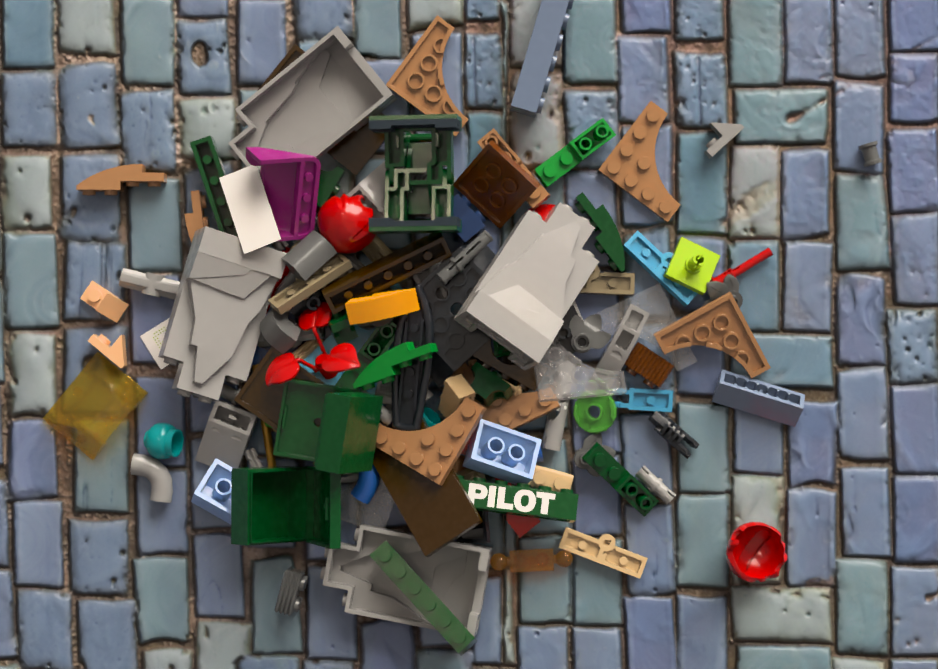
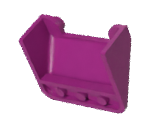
(291, 188)

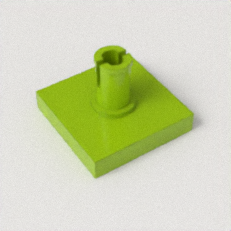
(691, 265)

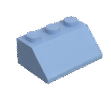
(502, 453)
(215, 491)

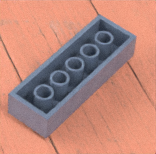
(540, 57)

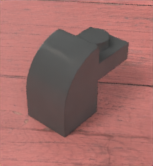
(279, 331)

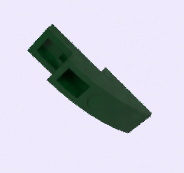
(609, 238)
(376, 345)
(620, 479)

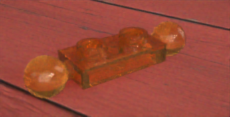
(531, 560)

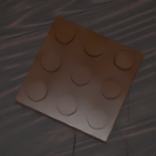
(496, 184)

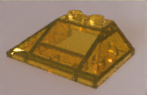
(95, 405)

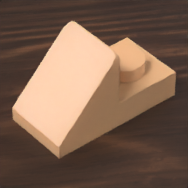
(104, 301)
(115, 353)

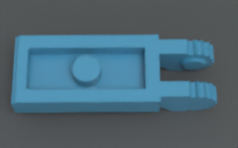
(648, 400)

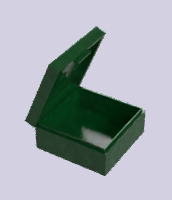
(346, 432)
(285, 506)

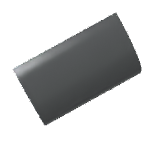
(308, 255)

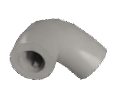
(157, 475)

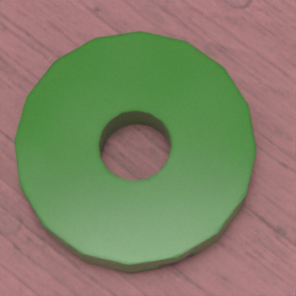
(592, 424)

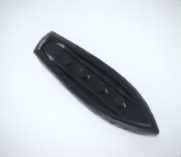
(411, 386)

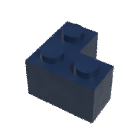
(472, 221)

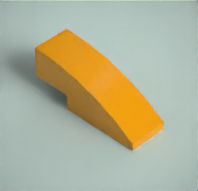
(381, 306)

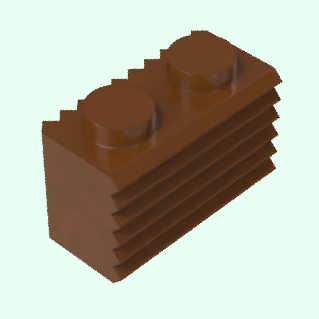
(648, 365)

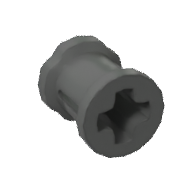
(870, 154)

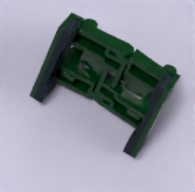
(429, 196)

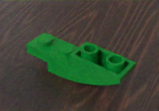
(574, 153)
(390, 363)

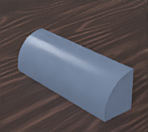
(758, 398)

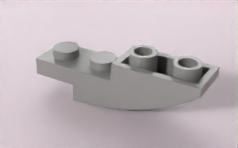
(623, 339)

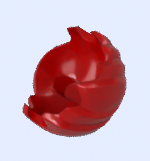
(345, 223)
(756, 552)

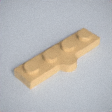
(603, 551)

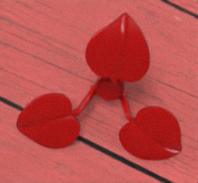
(341, 358)

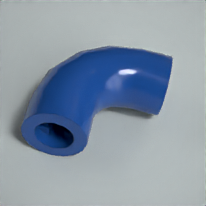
(366, 485)

